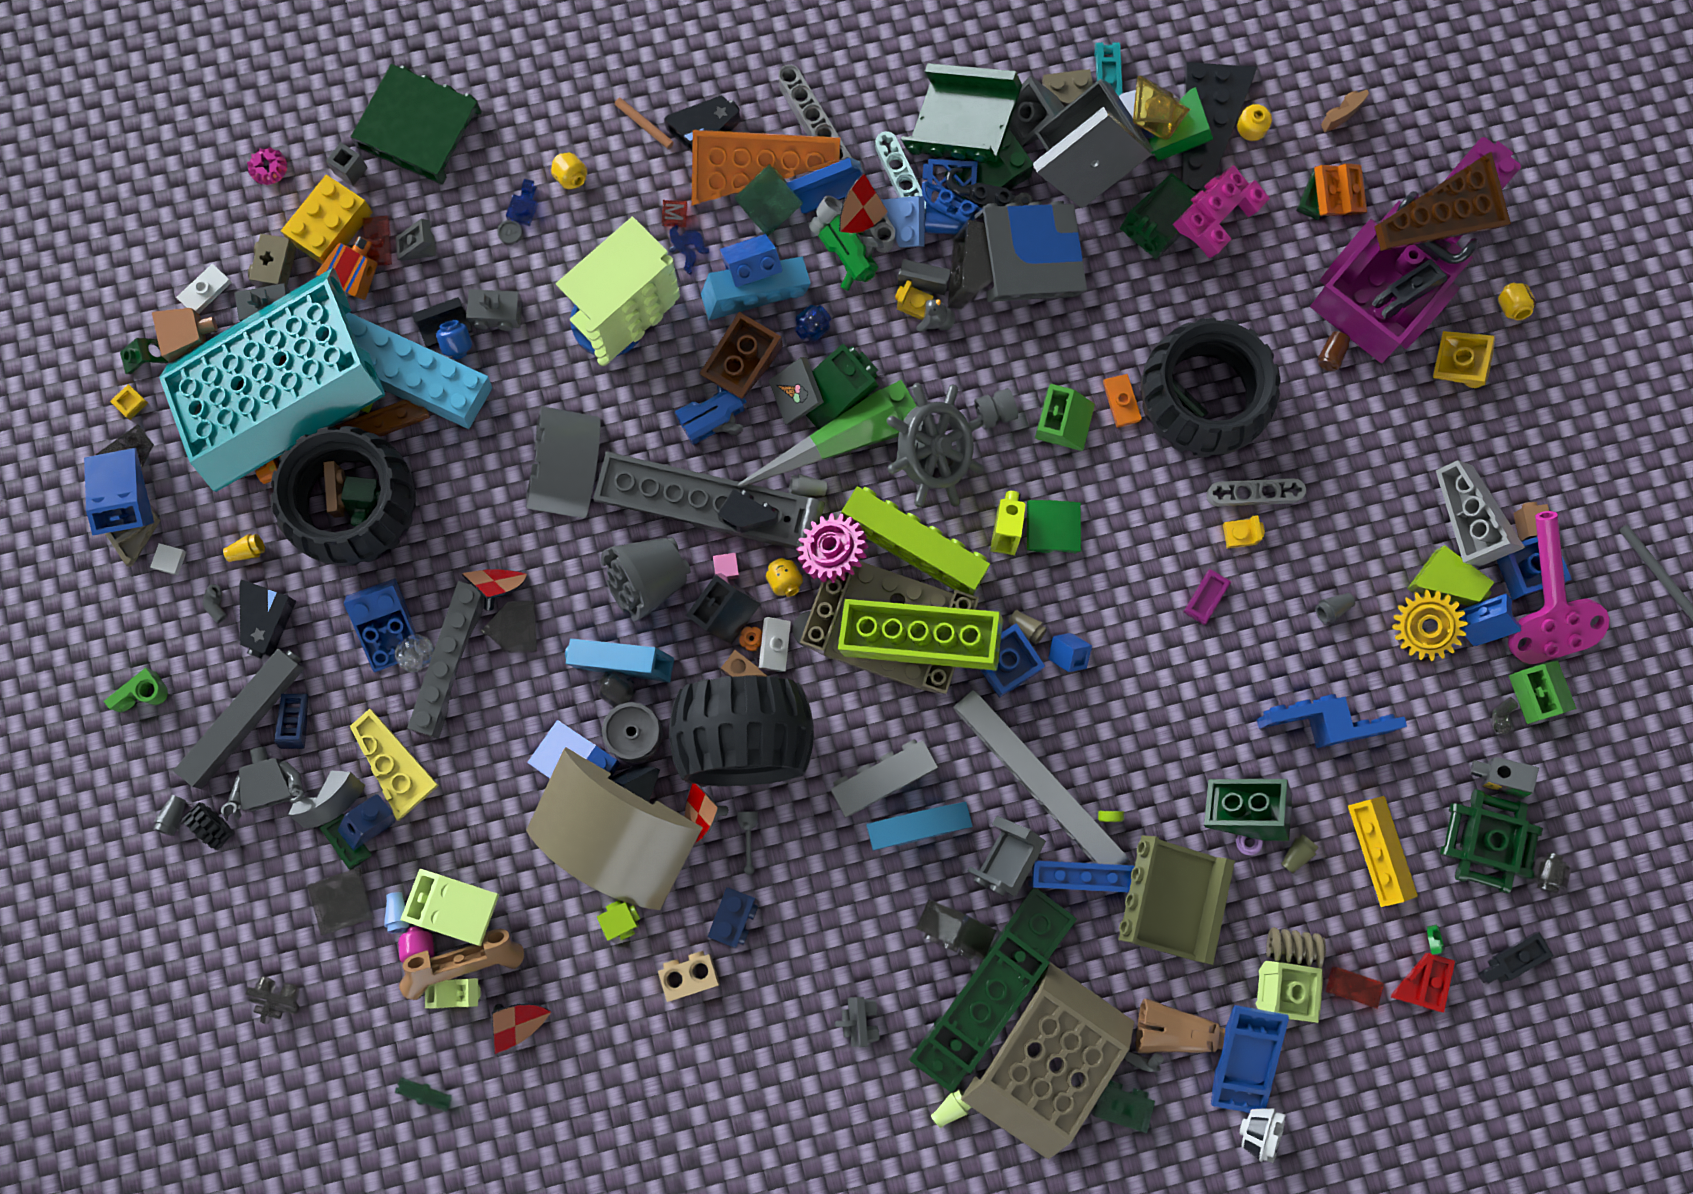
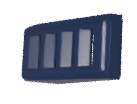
(292, 737)

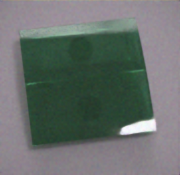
(768, 200)

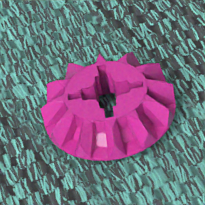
(277, 167)

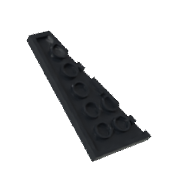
(1222, 95)

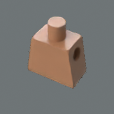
(181, 331)

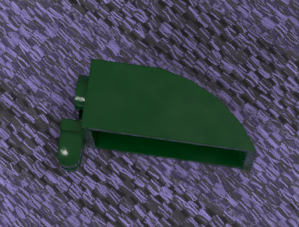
(1153, 217)
(843, 382)

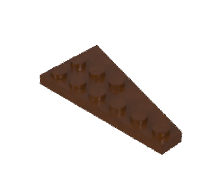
(1456, 207)

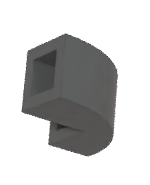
(335, 798)

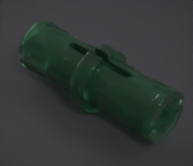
(423, 1094)

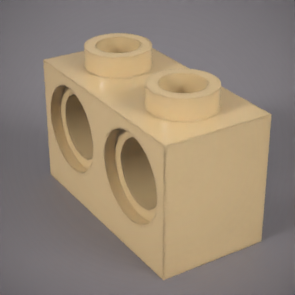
(690, 982)

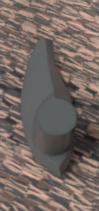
(1143, 1063)

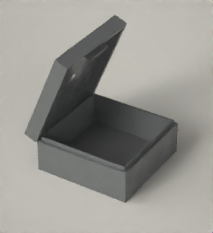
(1091, 145)

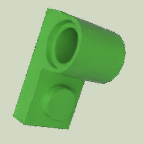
(137, 688)

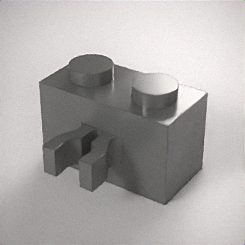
(255, 299)
(494, 309)

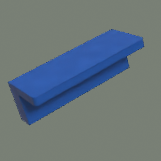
(828, 181)

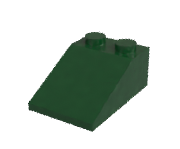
(1009, 171)
(1250, 808)

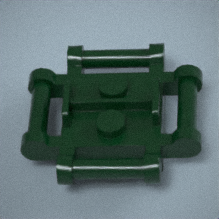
(1492, 841)

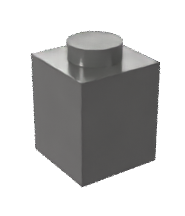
(346, 164)

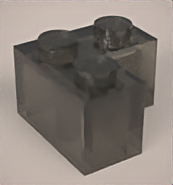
(955, 930)

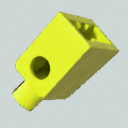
(1008, 524)

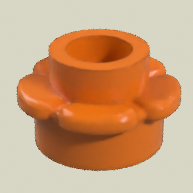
(746, 634)

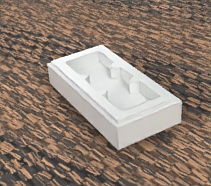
(204, 289)
(774, 644)

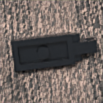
(1516, 959)

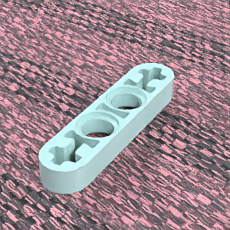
(901, 174)

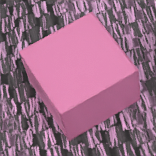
(726, 565)

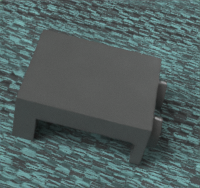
(1009, 858)

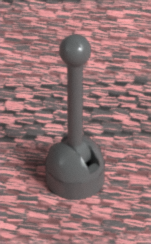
(748, 821)

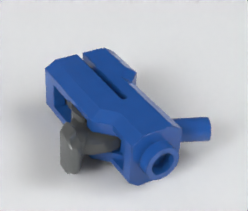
(711, 416)

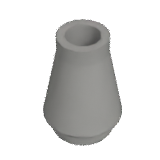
(807, 486)

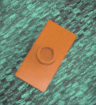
(1122, 400)

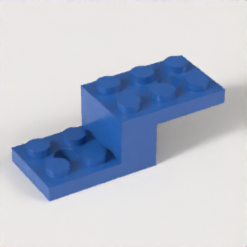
(1330, 720)

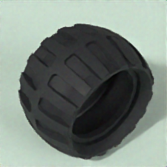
(1232, 345)
(305, 465)
(741, 731)

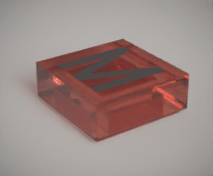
(674, 213)

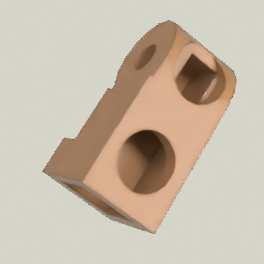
(740, 666)

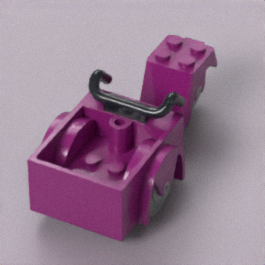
(1366, 271)

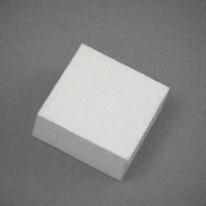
(168, 559)

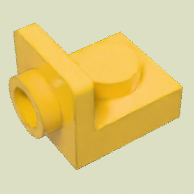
(912, 300)
(1243, 532)

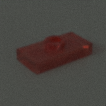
(378, 232)

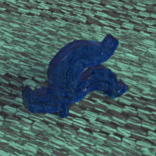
(689, 237)

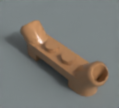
(424, 971)

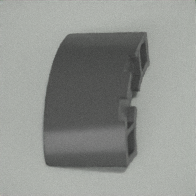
(566, 462)

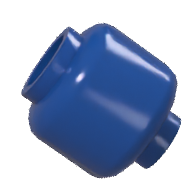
(454, 339)

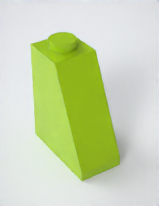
(1451, 576)

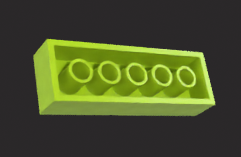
(915, 542)
(921, 634)

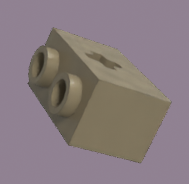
(271, 261)

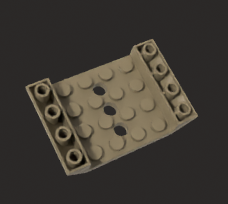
(879, 585)
(1024, 1092)

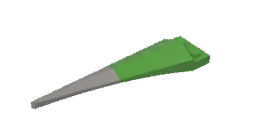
(852, 430)

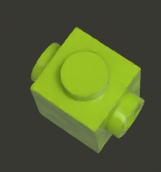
(619, 920)

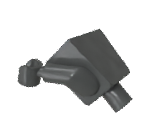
(263, 785)

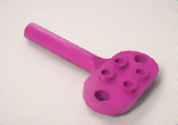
(1559, 625)

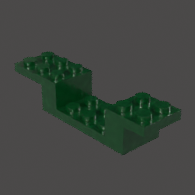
(993, 991)

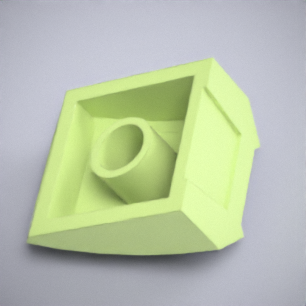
(1290, 990)

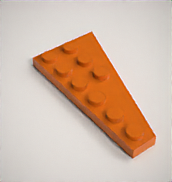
(730, 160)

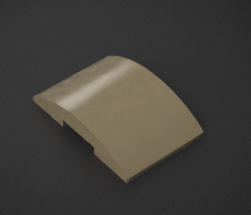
(610, 834)

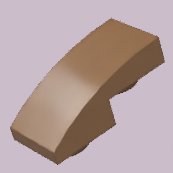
(1347, 109)

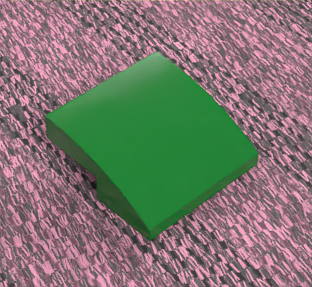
(1053, 526)

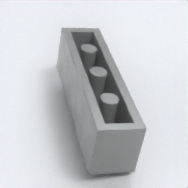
(884, 778)

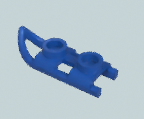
(946, 199)

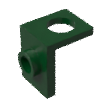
(138, 353)

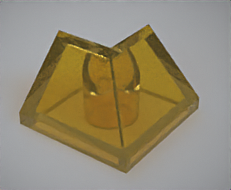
(1157, 109)

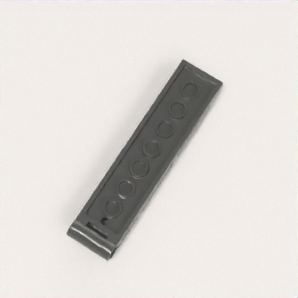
(698, 499)

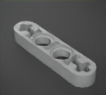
(1256, 495)

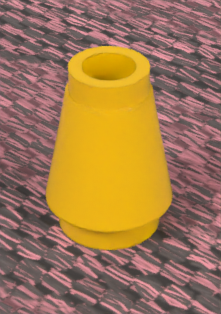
(245, 548)

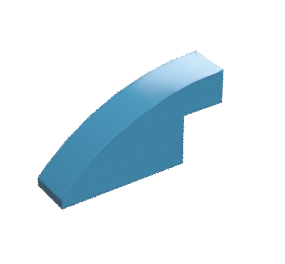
(918, 826)

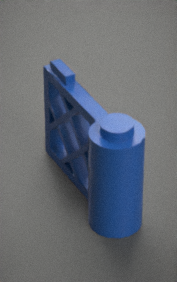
(934, 220)

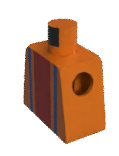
(352, 267)

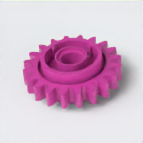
(849, 547)

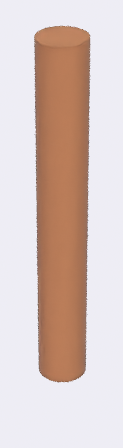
(644, 123)

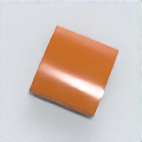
(1340, 190)

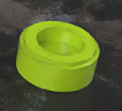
(1110, 816)

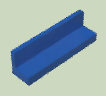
(1081, 876)

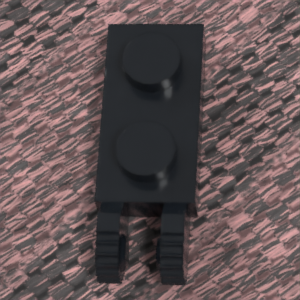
(1410, 288)

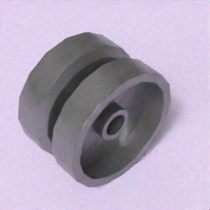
(621, 721)

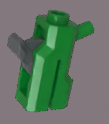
(853, 250)

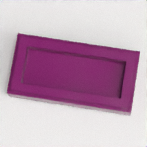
(1207, 596)

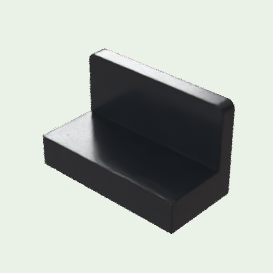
(431, 318)

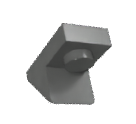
(416, 242)

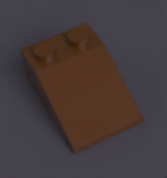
(742, 356)

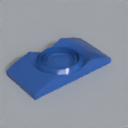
(1248, 1059)

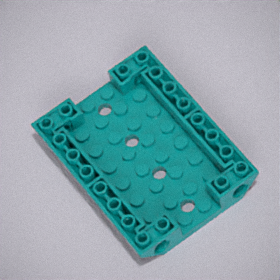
(277, 403)

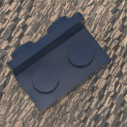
(732, 918)

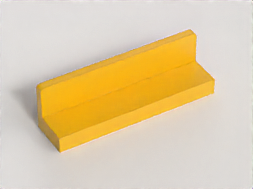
(1382, 851)

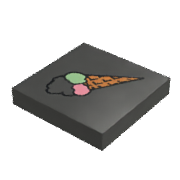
(796, 391)

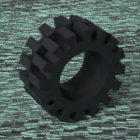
(208, 826)

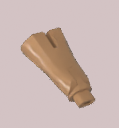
(1173, 1030)

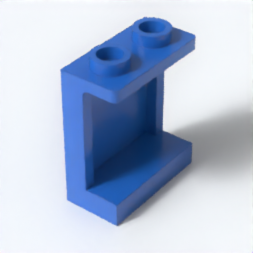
(751, 260)

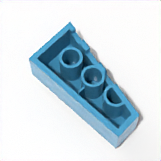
(724, 298)

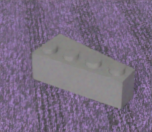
(1475, 516)

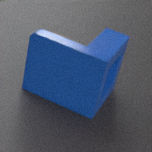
(1070, 652)

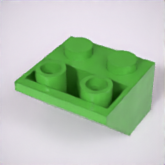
(1065, 418)
(1542, 692)

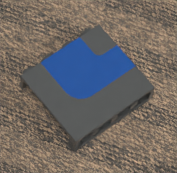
(1033, 251)

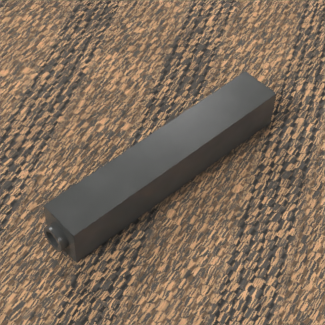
(239, 718)

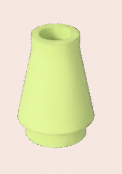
(951, 1109)

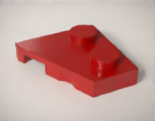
(1427, 983)

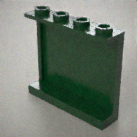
(414, 122)

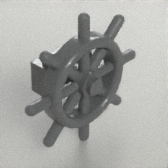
(925, 444)

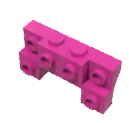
(1209, 208)

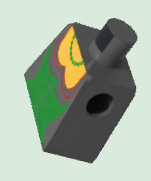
(1516, 780)

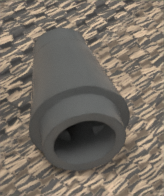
(1334, 607)
(170, 816)

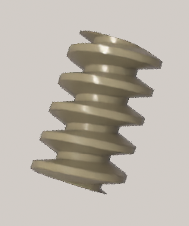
(1296, 946)

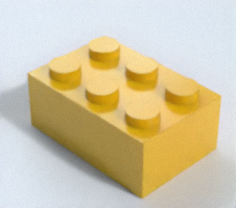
(326, 219)

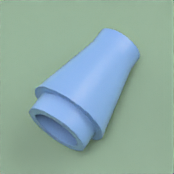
(394, 910)

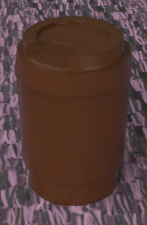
(1334, 351)

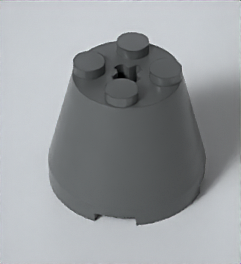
(644, 574)

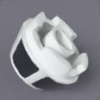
(1262, 1133)

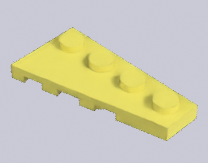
(396, 769)

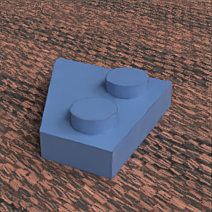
(907, 219)

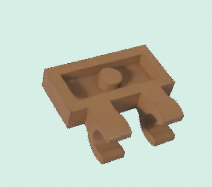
(334, 482)

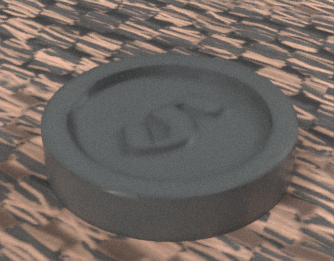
(509, 232)

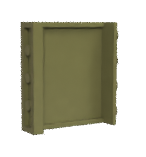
(1176, 900)

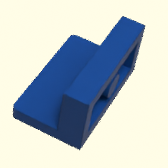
(1489, 620)

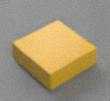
(129, 402)

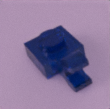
(523, 207)

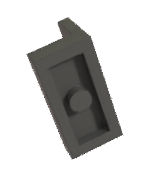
(924, 276)

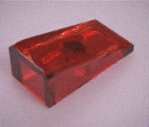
(1354, 987)

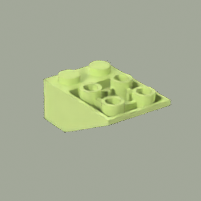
(450, 907)

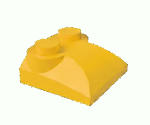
(1464, 358)

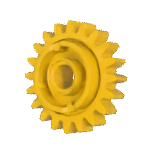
(1429, 641)

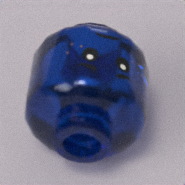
(812, 323)

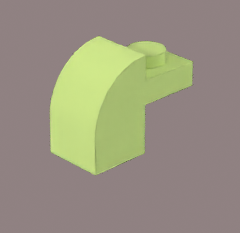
(453, 993)

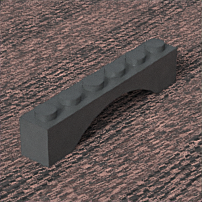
(435, 693)

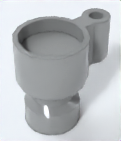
(826, 212)

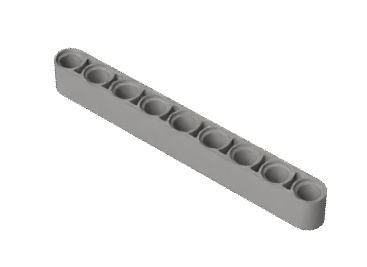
(823, 127)
(1039, 781)

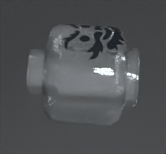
(414, 653)

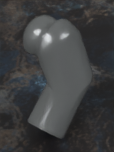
(212, 603)

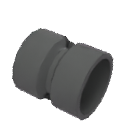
(996, 408)

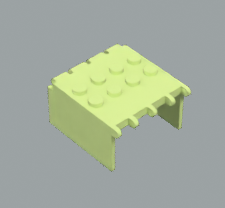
(621, 289)

